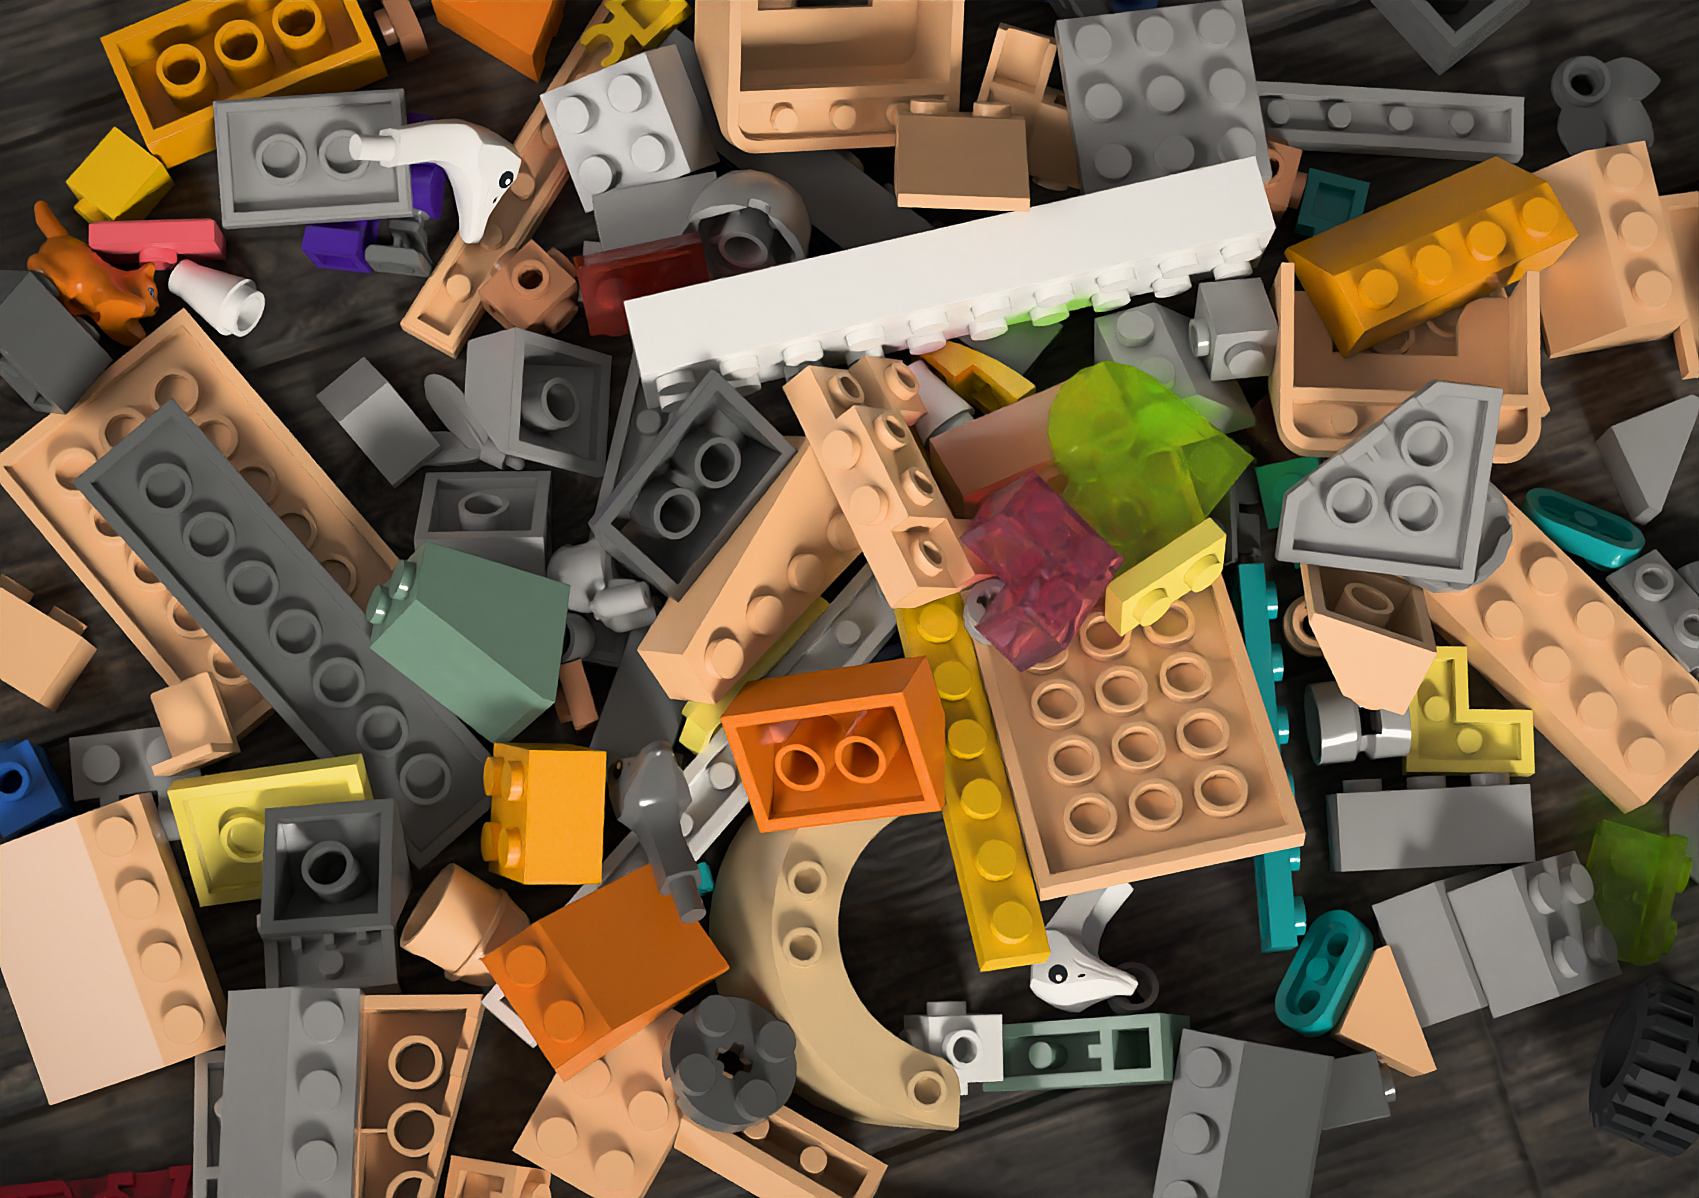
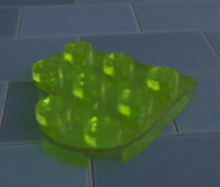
(1137, 458)

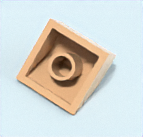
(1371, 633)

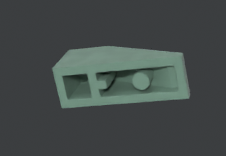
(1090, 1052)

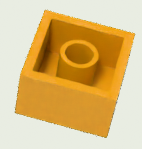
(545, 813)

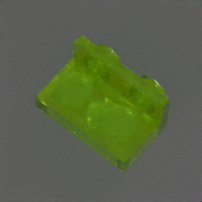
(1636, 887)

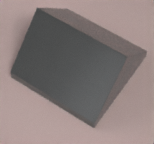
(333, 868)

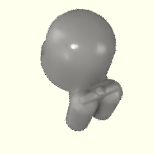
(603, 587)

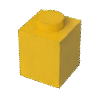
(118, 181)

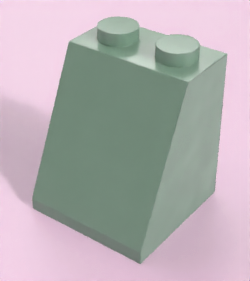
(473, 636)

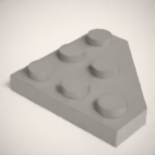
(1402, 491)

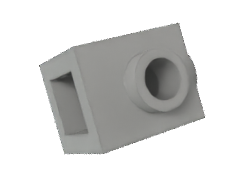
(1234, 329)

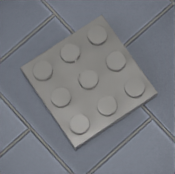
(1160, 93)

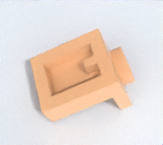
(491, 1179)

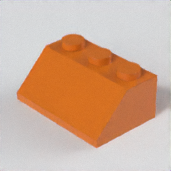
(840, 744)

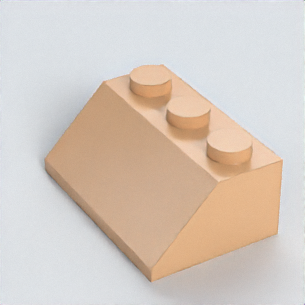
(1620, 271)

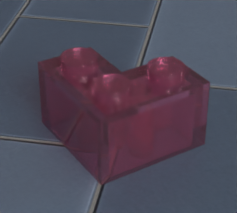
(1049, 567)

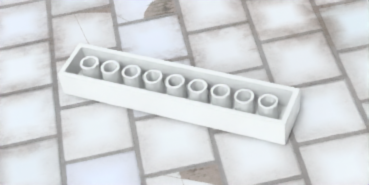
(954, 282)

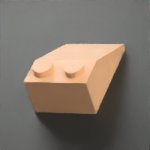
(961, 157)

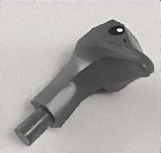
(649, 799)

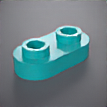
(1584, 530)
(1322, 975)

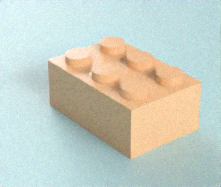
(611, 1120)

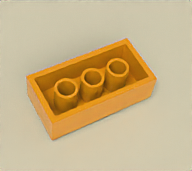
(231, 51)

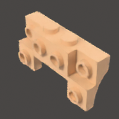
(1019, 76)
(881, 480)

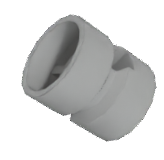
(1336, 732)

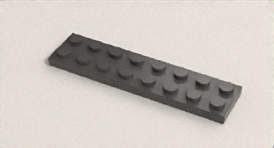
(287, 624)

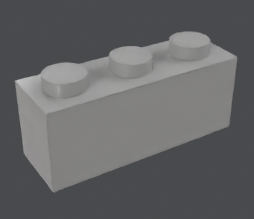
(1429, 824)

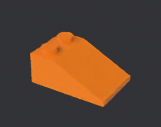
(602, 969)

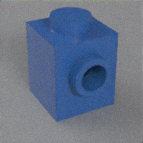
(29, 790)

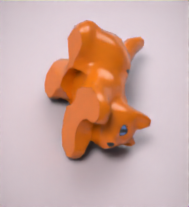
(92, 286)

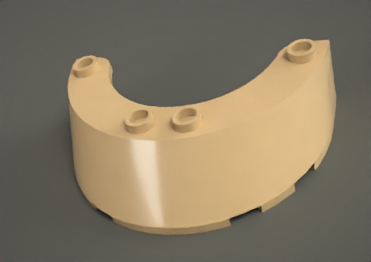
(779, 935)

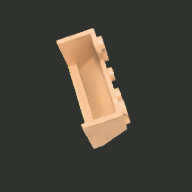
(825, 71)
(1331, 400)

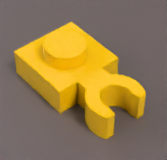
(635, 22)

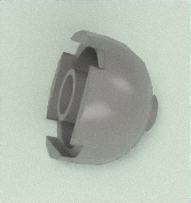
(750, 223)

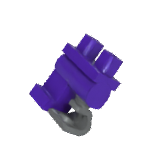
(353, 243)

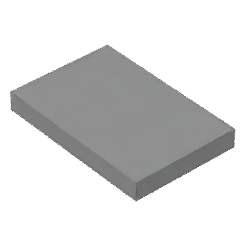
(293, 164)

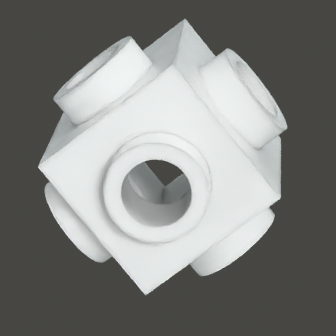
(963, 1039)

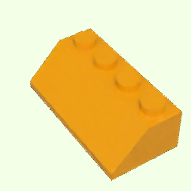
(1430, 252)

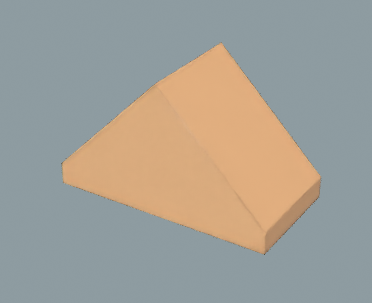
(1383, 1018)

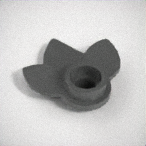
(1611, 111)

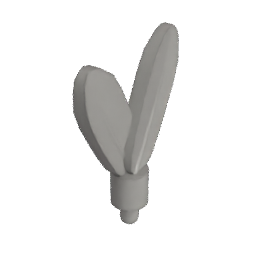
(467, 438)

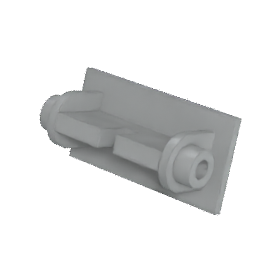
(1663, 605)

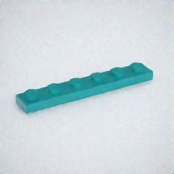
(1253, 604)

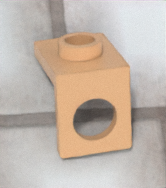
(193, 725)

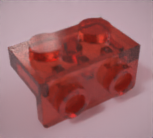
(636, 272)

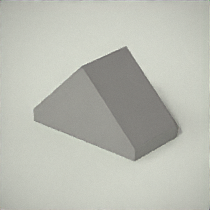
(379, 422)
(1646, 454)

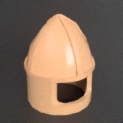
(461, 923)

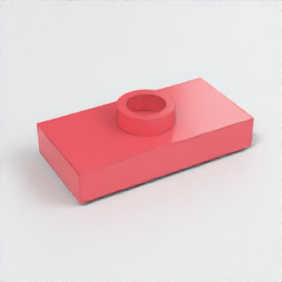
(157, 241)

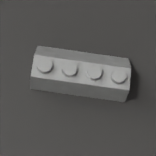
(291, 1093)

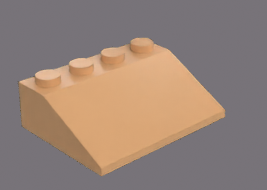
(105, 950)

